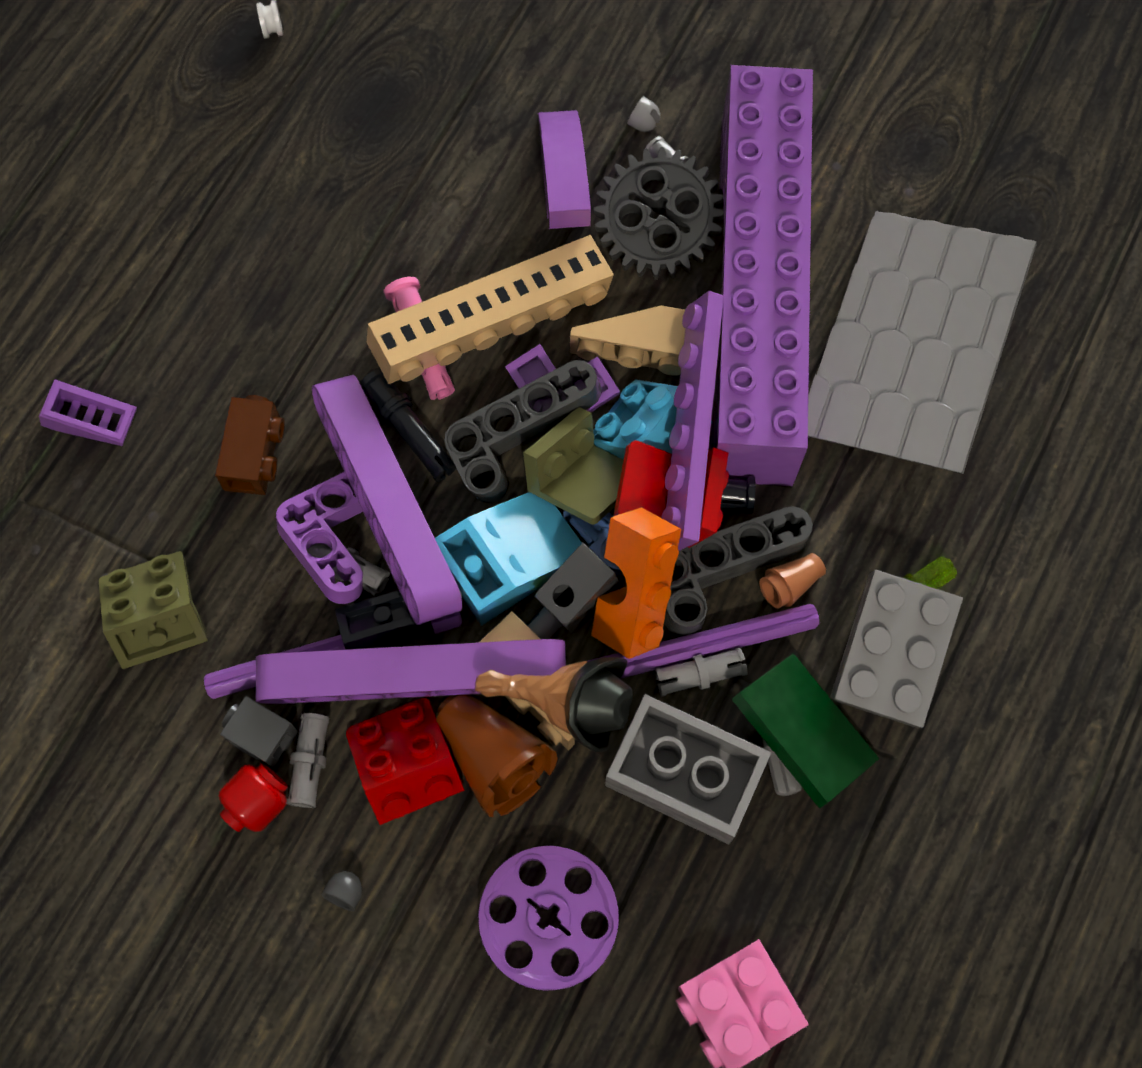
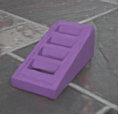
(63, 392)

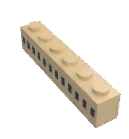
(489, 309)

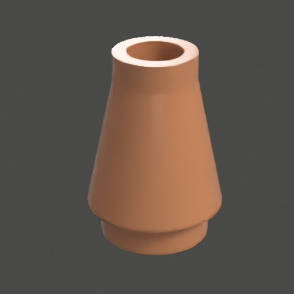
(789, 581)

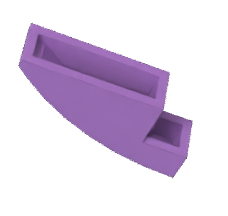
(564, 170)

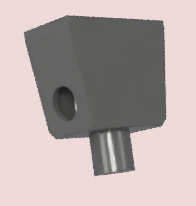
(579, 577)

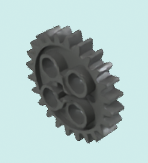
(680, 184)

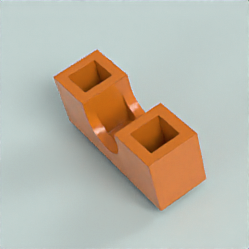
(646, 553)

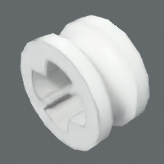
(269, 19)

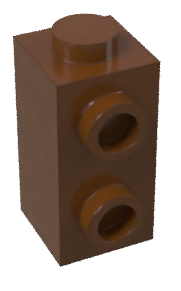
(249, 445)

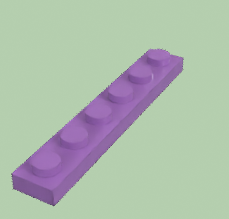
(693, 416)

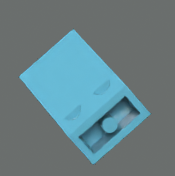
(506, 553)

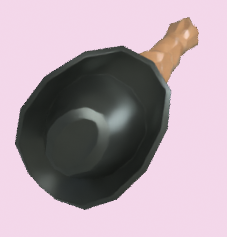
(577, 698)

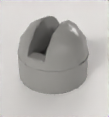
(644, 115)

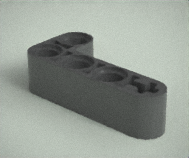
(526, 424)
(734, 560)

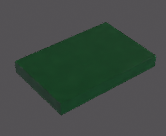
(805, 730)

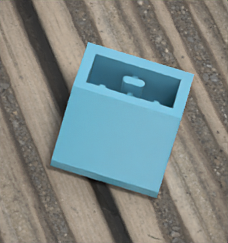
(641, 414)

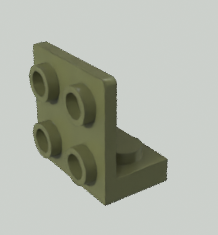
(572, 470)
(149, 610)

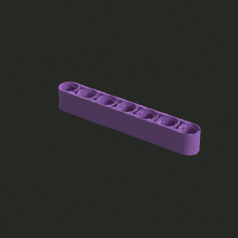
(387, 500)
(398, 670)

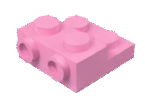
(740, 1007)

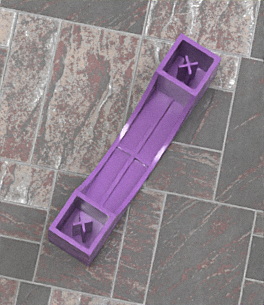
(765, 274)

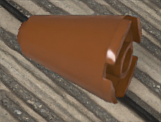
(494, 753)

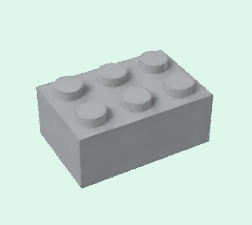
(896, 648)
(687, 769)

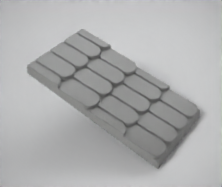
(918, 340)

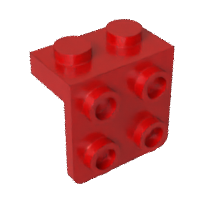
(644, 484)
(403, 760)

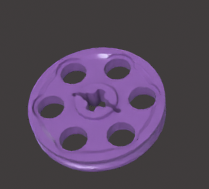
(546, 942)

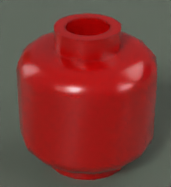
(252, 798)

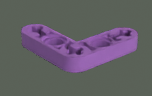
(318, 530)

